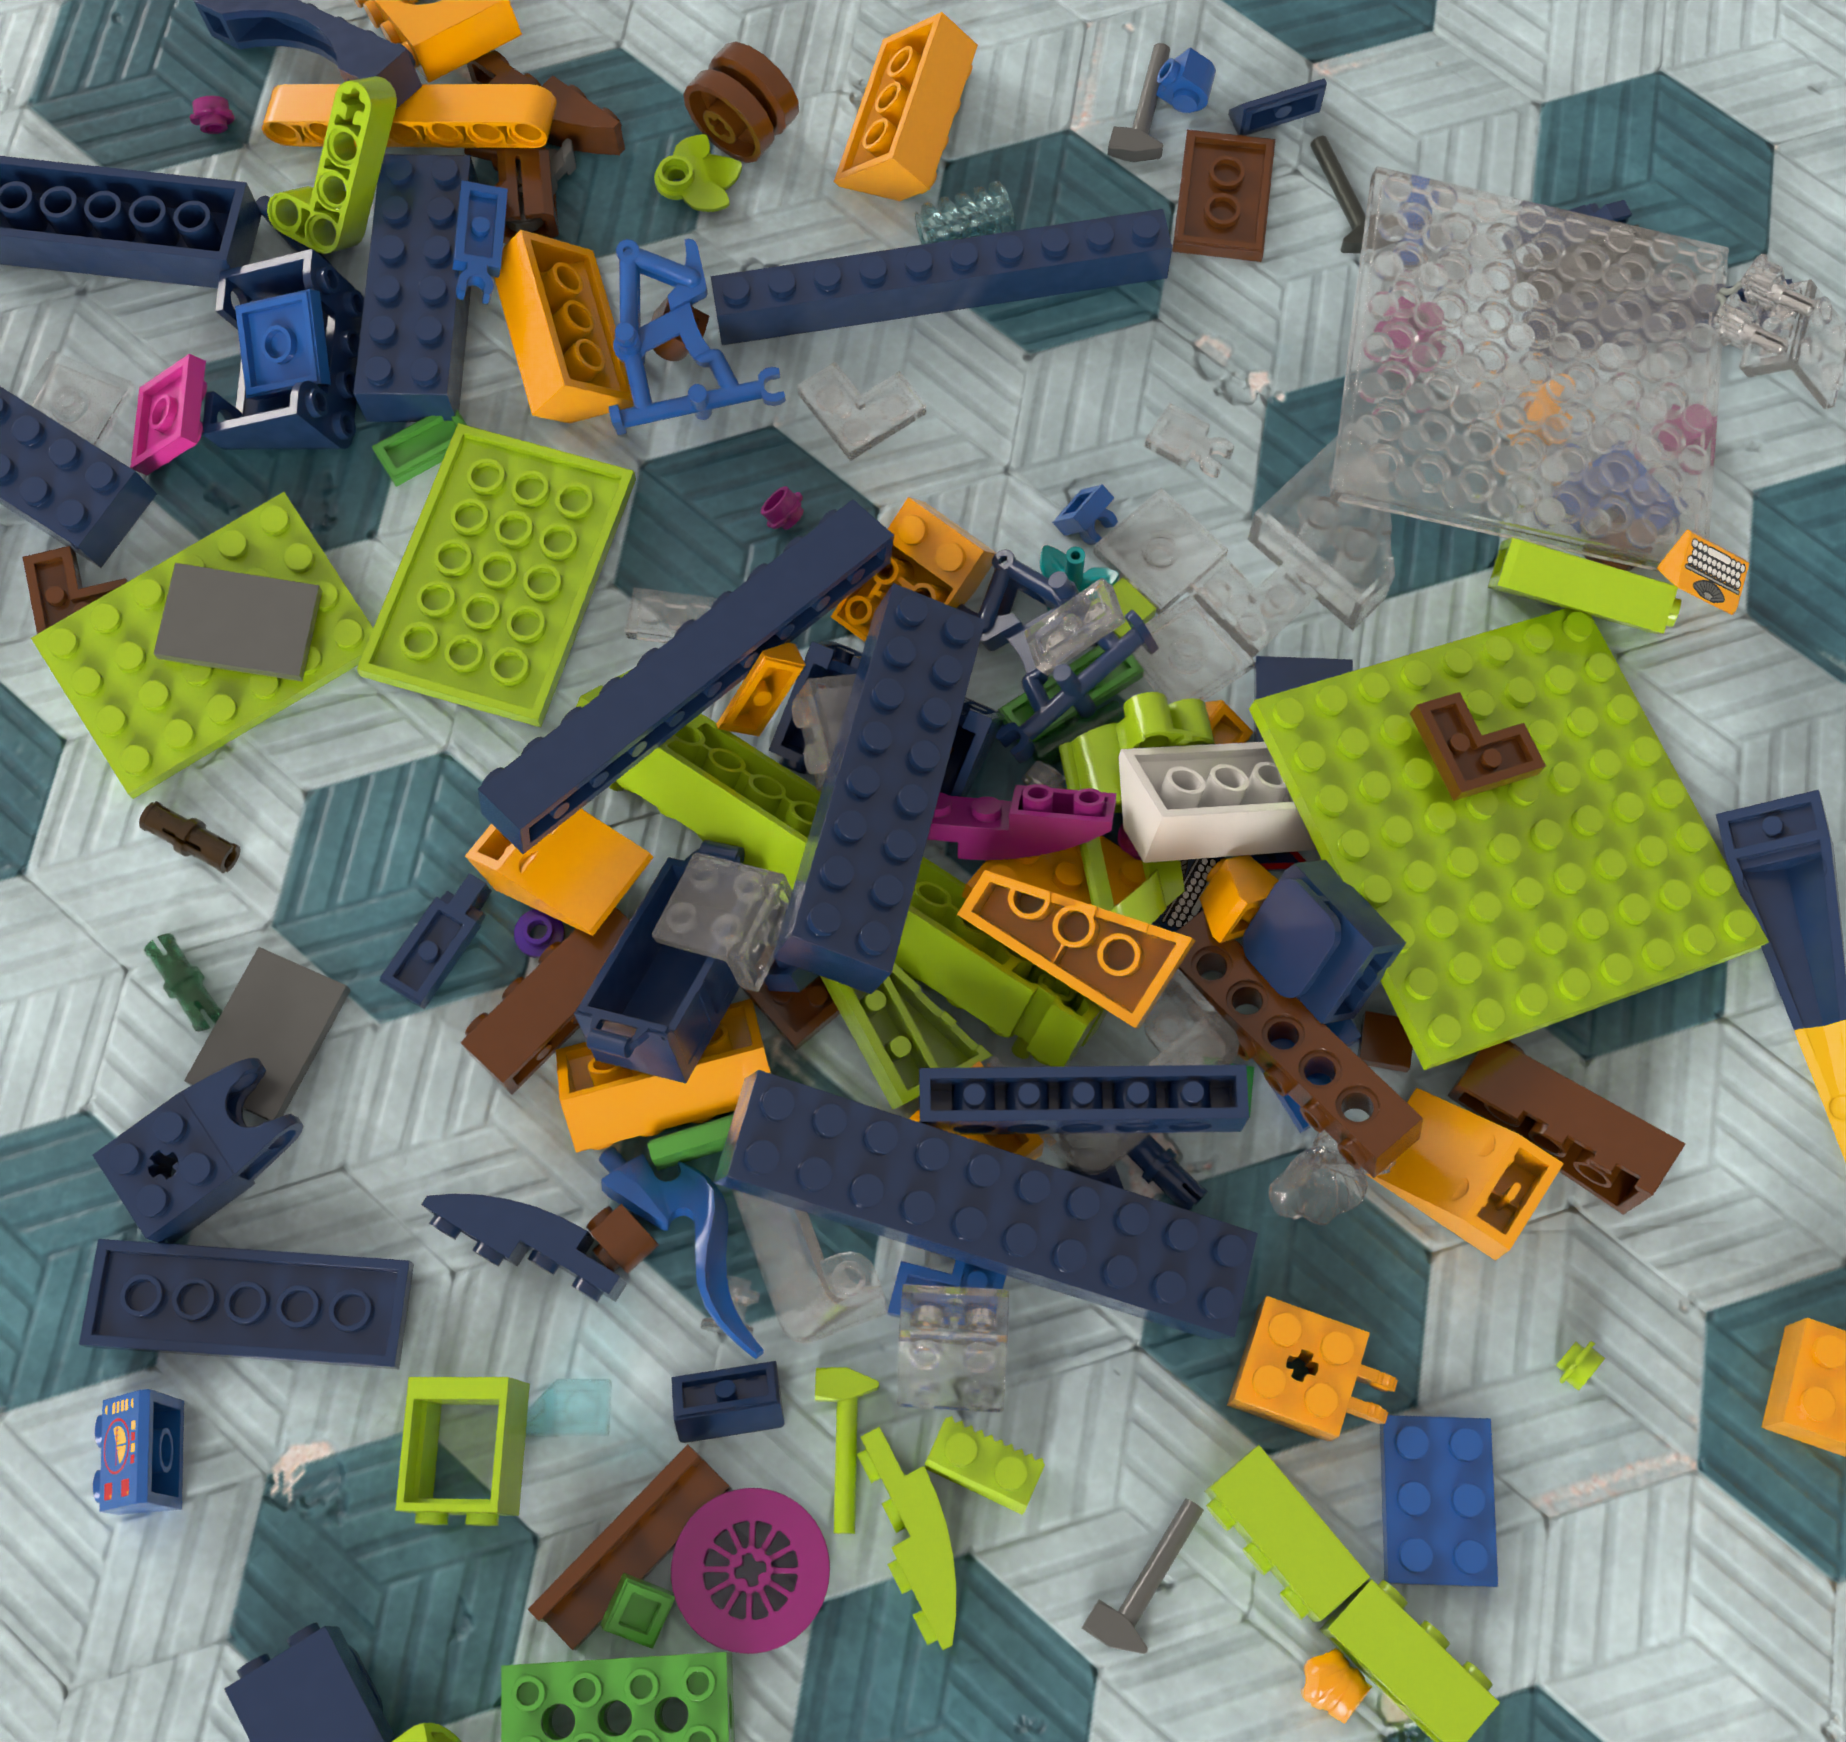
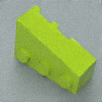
(902, 1032)

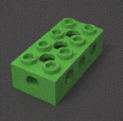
(643, 1683)

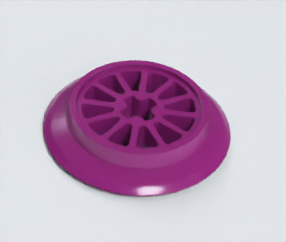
(690, 1567)

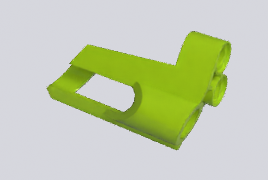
(1094, 764)

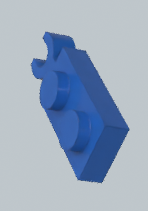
(479, 237)

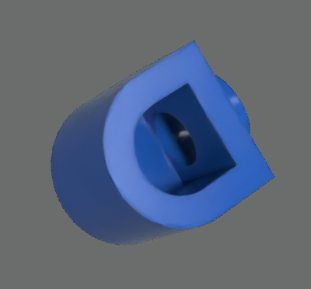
(1186, 81)

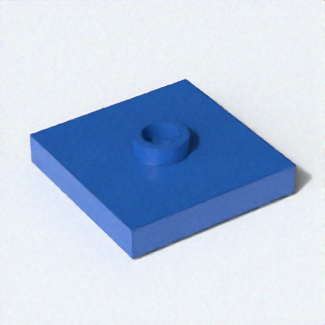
(282, 343)

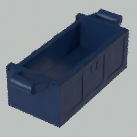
(654, 1001)

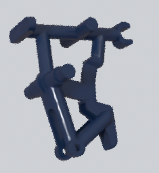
(1005, 627)

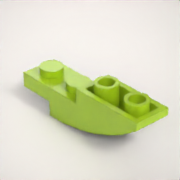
(925, 1557)

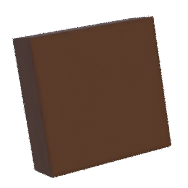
(1384, 1042)

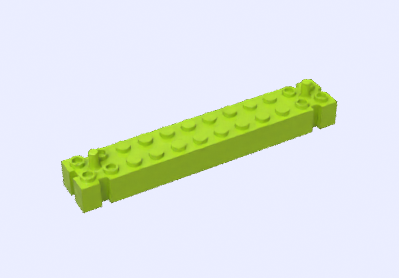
(753, 802)

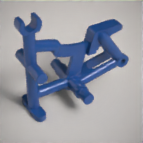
(634, 341)

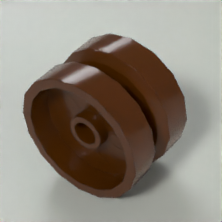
(741, 102)

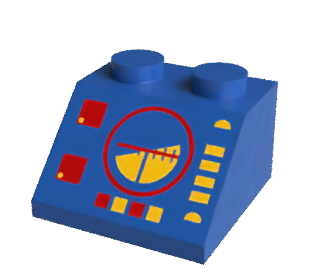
(140, 1453)

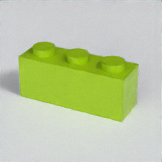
(1285, 1536)
(1411, 1663)

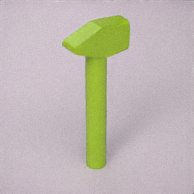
(845, 1388)

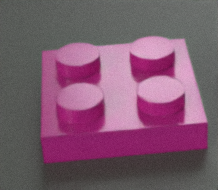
(169, 414)

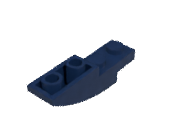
(512, 1228)

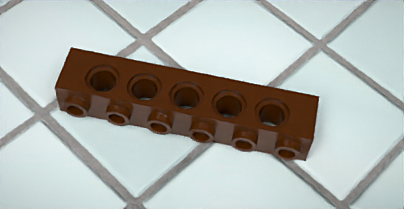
(1354, 1085)

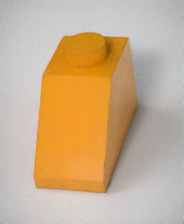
(1234, 895)

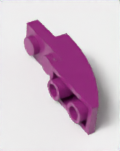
(1030, 825)

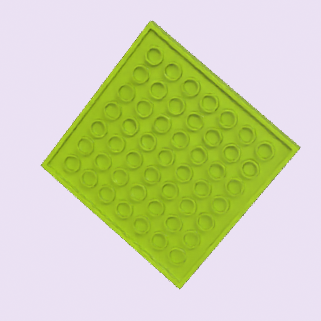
(1528, 891)

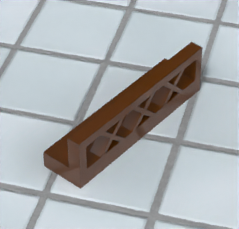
(630, 1544)

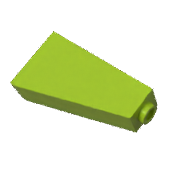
(1584, 586)

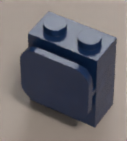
(1320, 942)
(310, 1693)

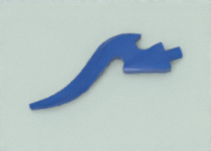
(691, 1196)

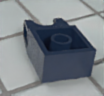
(213, 1152)

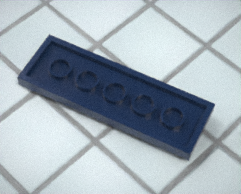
(247, 1304)

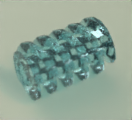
(966, 215)

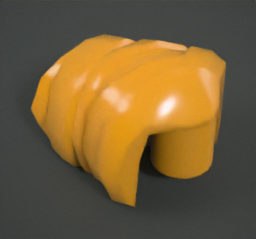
(1334, 1685)

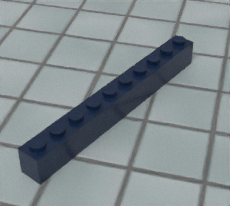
(942, 276)
(683, 676)

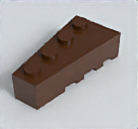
(1596, 1140)

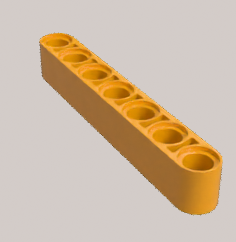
(429, 118)

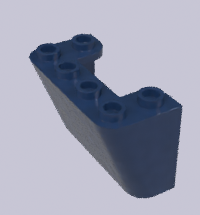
(309, 414)

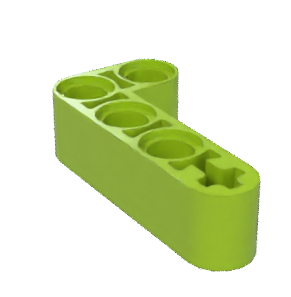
(308, 214)

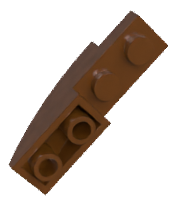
(574, 117)

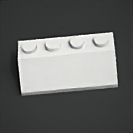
(1207, 802)

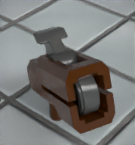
(531, 185)

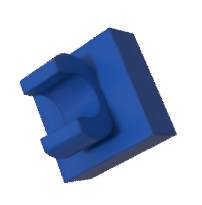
(1083, 511)

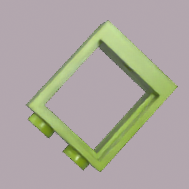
(420, 1447)

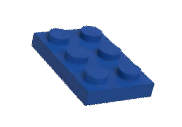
(1438, 1501)

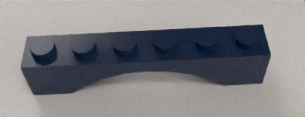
(305, 27)

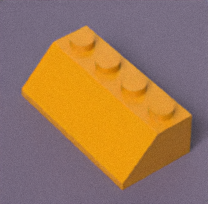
(907, 110)
(561, 329)
(618, 1103)

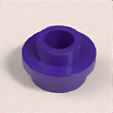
(535, 947)

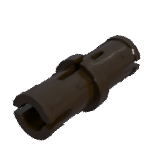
(189, 837)

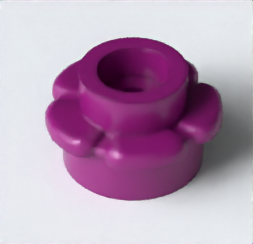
(211, 114)
(783, 508)

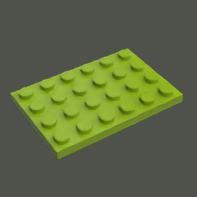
(497, 575)
(168, 714)

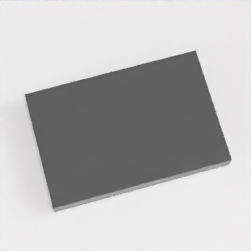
(238, 622)
(275, 1016)

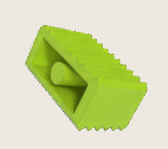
(984, 1465)

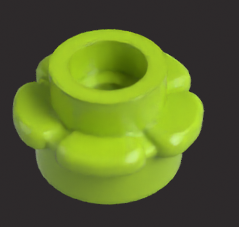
(1579, 1364)

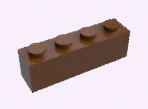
(541, 1008)

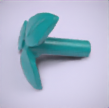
(1073, 566)

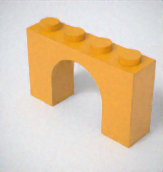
(444, 32)

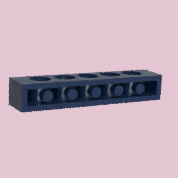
(1085, 1099)

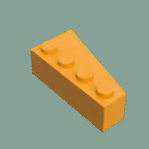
(1090, 949)

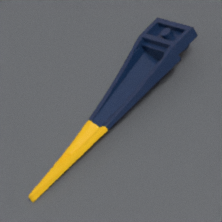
(1789, 881)

